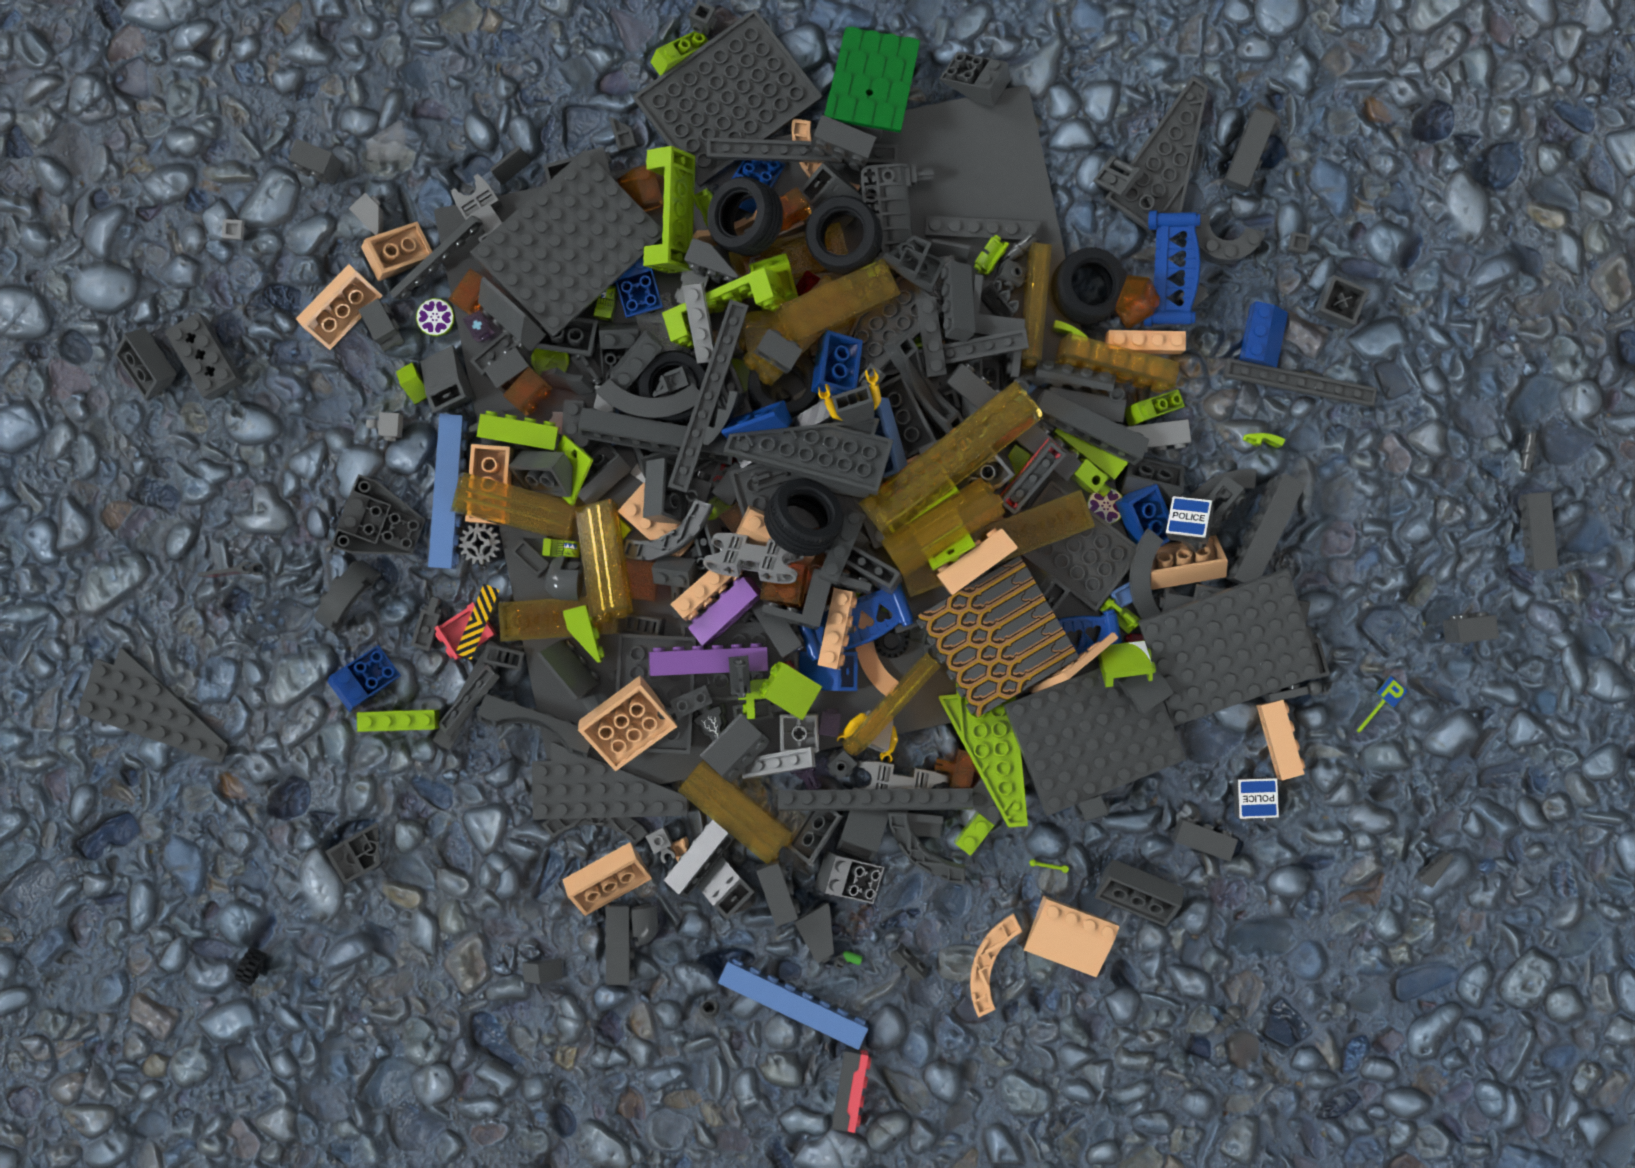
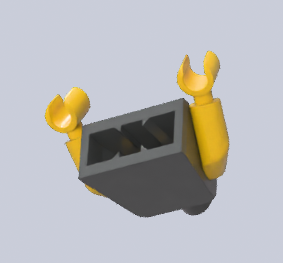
(854, 404)

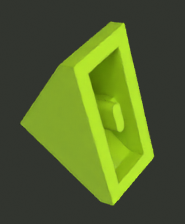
(412, 383)

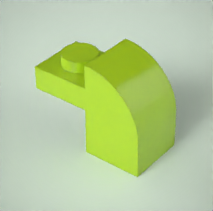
(749, 706)

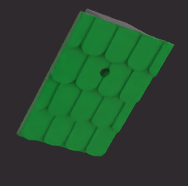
(872, 81)

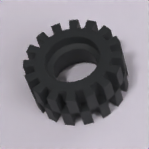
(895, 652)
(250, 966)

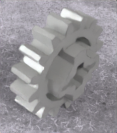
(480, 551)

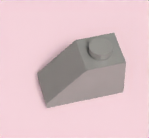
(369, 213)

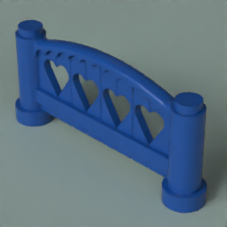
(1167, 227)
(868, 604)
(1108, 623)

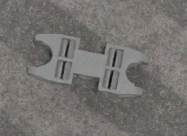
(479, 204)
(742, 555)
(899, 781)

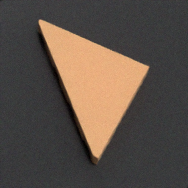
(1072, 668)

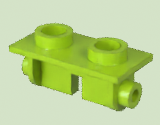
(702, 201)
(986, 262)
(1126, 618)

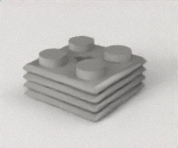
(789, 725)

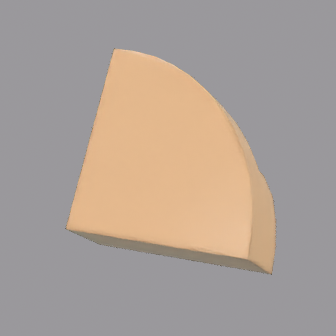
(680, 847)

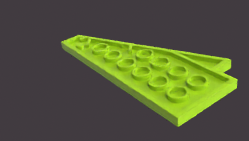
(994, 754)

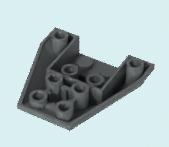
(376, 522)

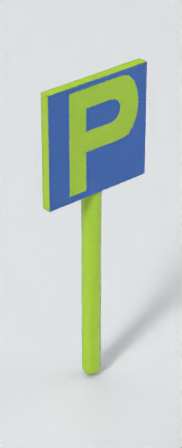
(1391, 693)

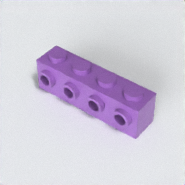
(725, 611)

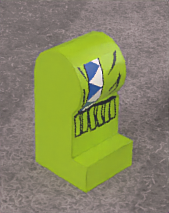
(606, 304)
(557, 548)

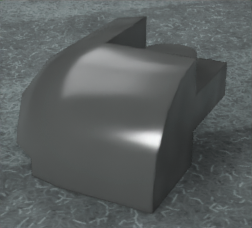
(564, 579)
(645, 923)

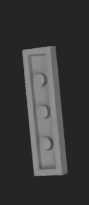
(699, 321)
(780, 763)

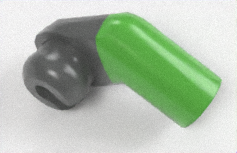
(846, 957)

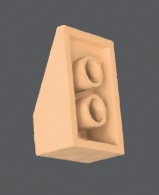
(396, 250)

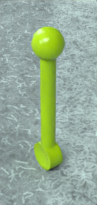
(1063, 868)

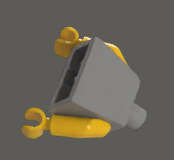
(884, 742)

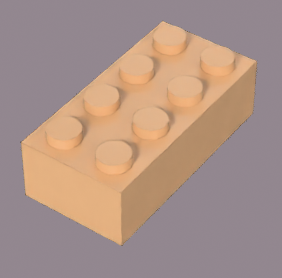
(490, 463)
(633, 512)

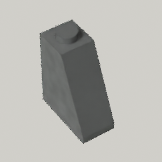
(817, 931)

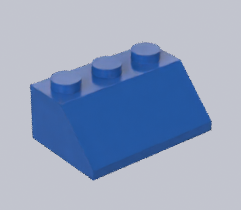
(1263, 334)
(836, 363)
(765, 418)
(1144, 510)

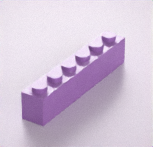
(704, 660)

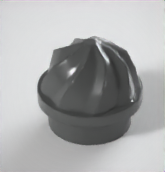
(709, 1009)

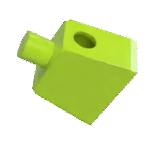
(1090, 478)

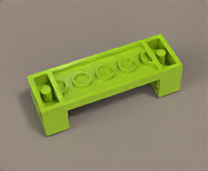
(678, 209)
(761, 284)

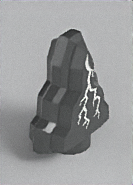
(711, 720)

